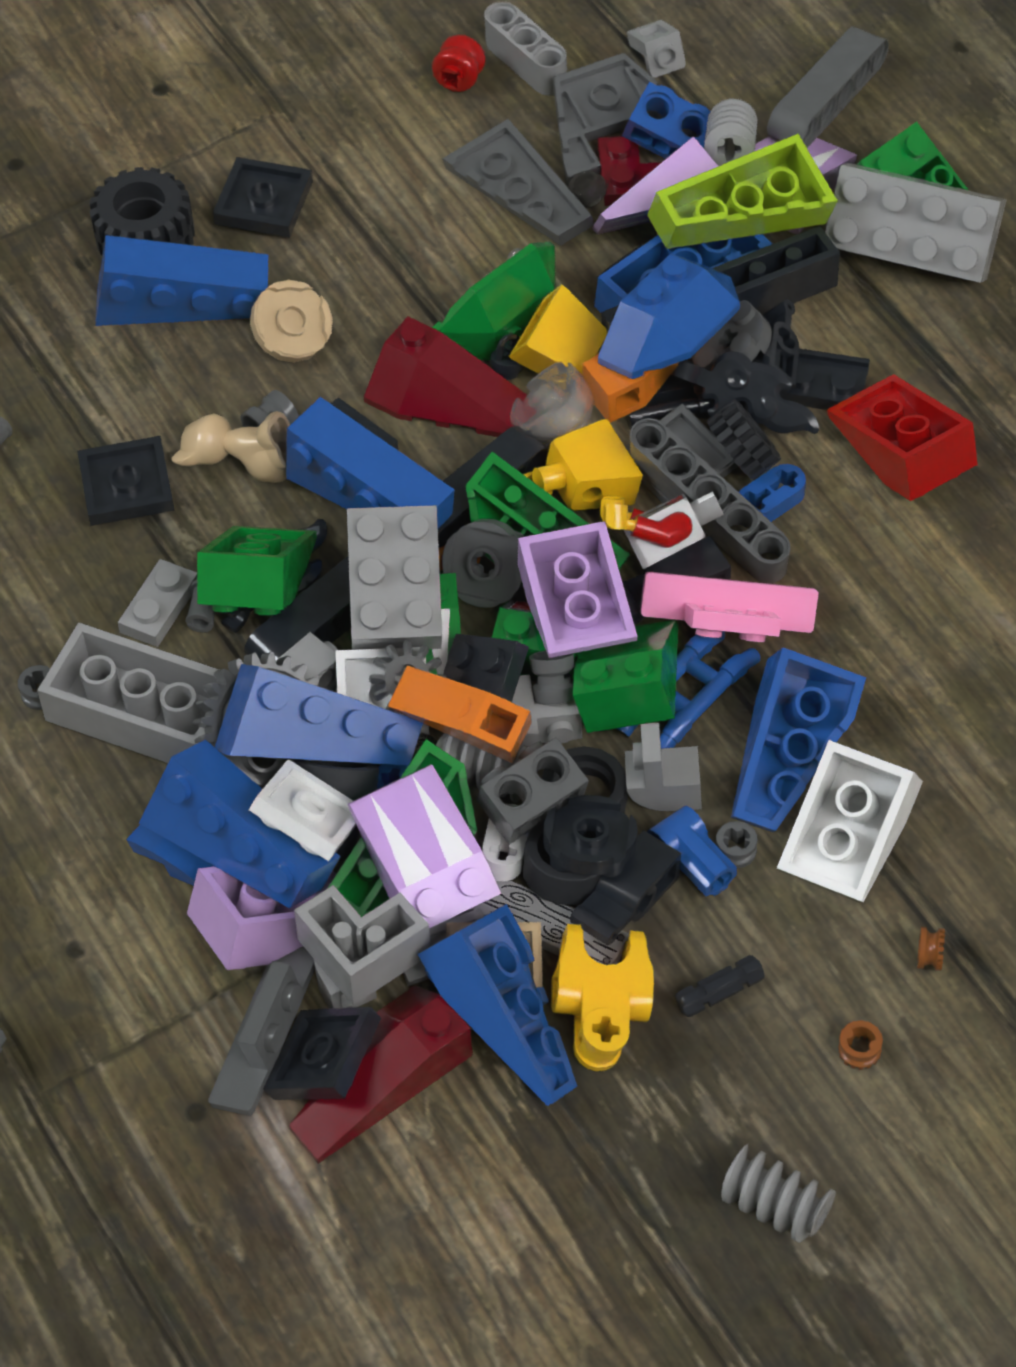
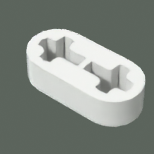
(494, 843)

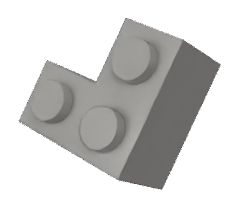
(359, 950)

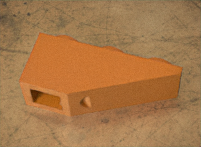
(619, 395)
(462, 712)

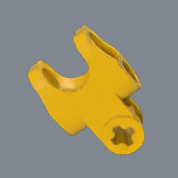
(602, 996)

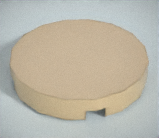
(291, 321)

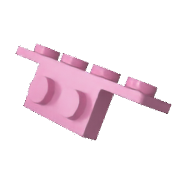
(729, 605)

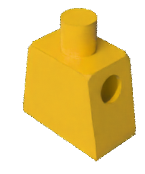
(559, 333)
(588, 467)

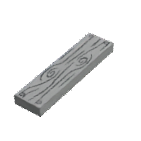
(530, 907)

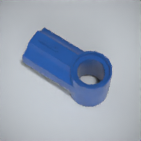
(700, 857)

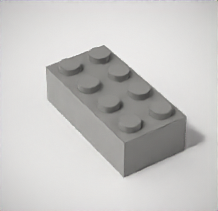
(915, 222)
(125, 693)

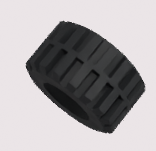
(142, 207)

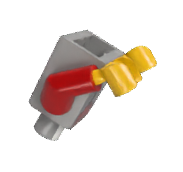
(662, 528)

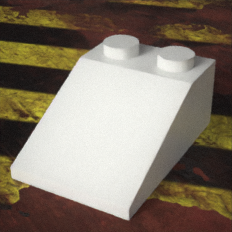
(849, 821)

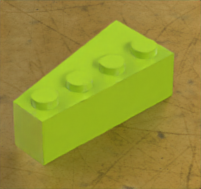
(745, 197)

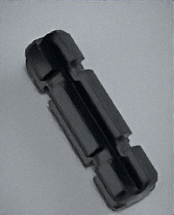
(719, 986)

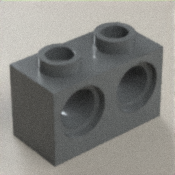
(536, 794)

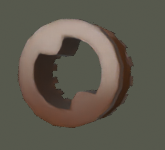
(929, 948)
(856, 1058)

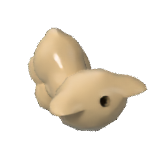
(258, 448)

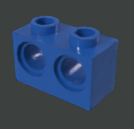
(665, 134)

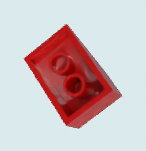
(906, 436)

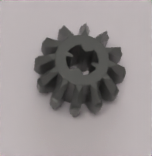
(396, 667)

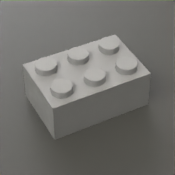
(394, 577)

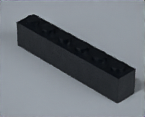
(783, 270)

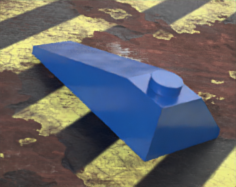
(793, 718)
(490, 985)

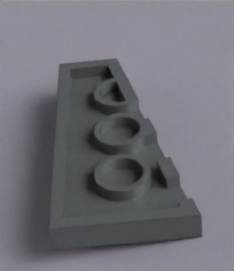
(521, 181)

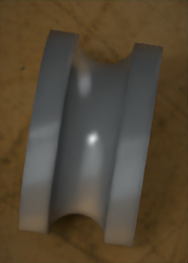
(27, 681)
(738, 832)

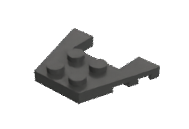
(596, 104)

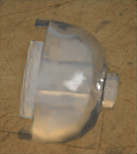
(556, 404)

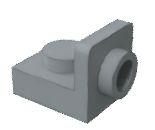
(660, 46)

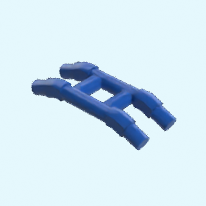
(715, 684)

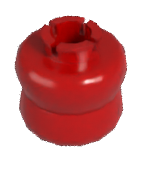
(458, 63)

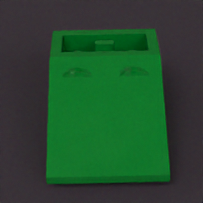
(913, 156)

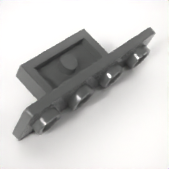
(262, 1033)

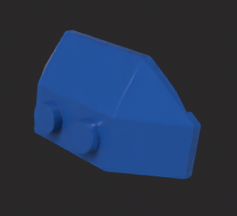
(668, 317)

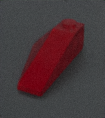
(440, 381)
(410, 1050)

